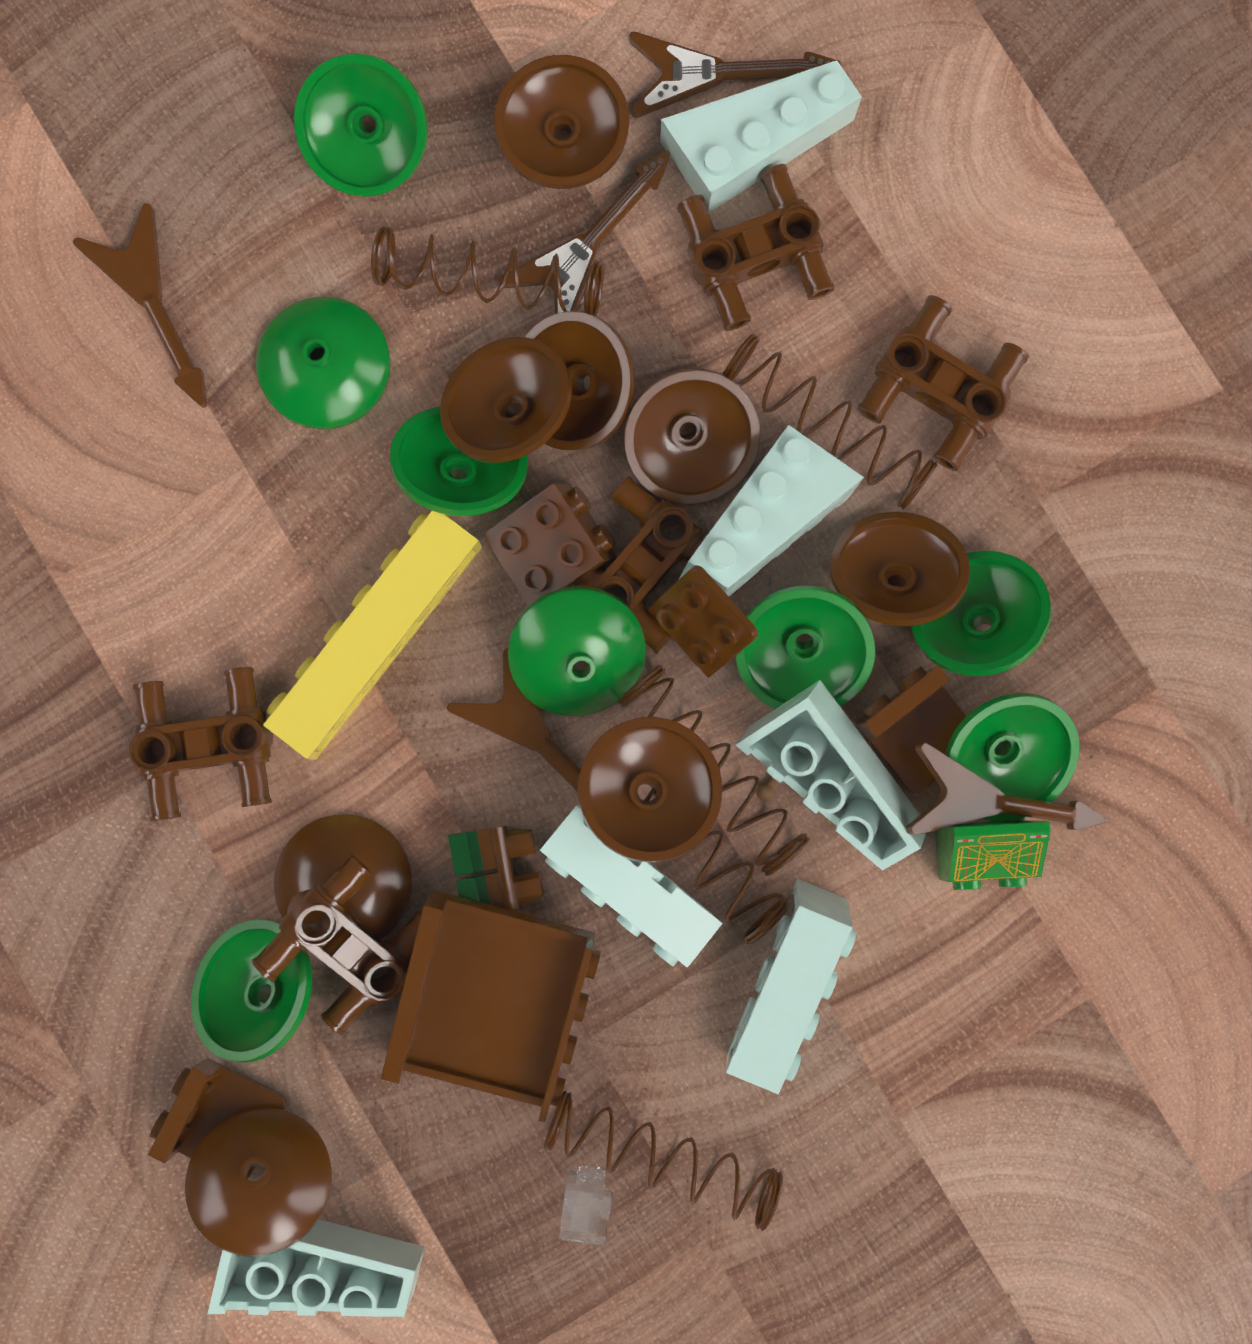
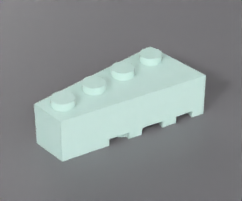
(737, 138)
(774, 508)
(836, 773)
(634, 889)
(792, 988)
(323, 1271)

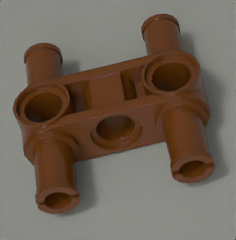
(755, 247)
(943, 383)
(646, 557)
(201, 743)
(342, 945)

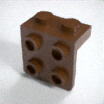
(550, 542)
(703, 620)
(913, 716)
(203, 1100)

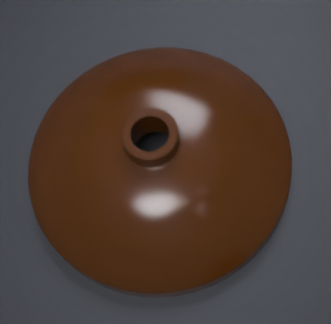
(554, 97)
(596, 350)
(497, 385)
(710, 457)
(901, 552)
(673, 765)
(325, 846)
(264, 1213)

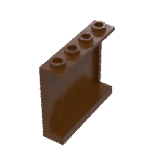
(491, 1000)

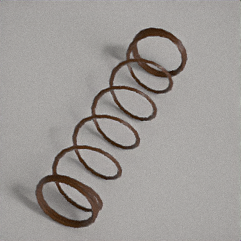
(590, 297)
(916, 481)
(771, 863)
(766, 920)
(773, 1185)

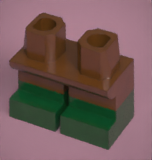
(490, 850)

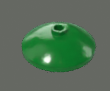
(333, 131)
(341, 383)
(443, 477)
(1000, 594)
(571, 628)
(838, 654)
(1036, 751)
(233, 999)

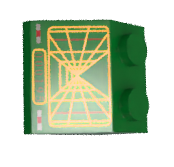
(992, 852)

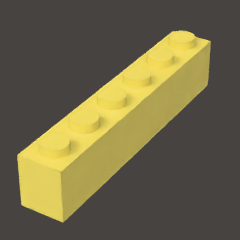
(372, 635)

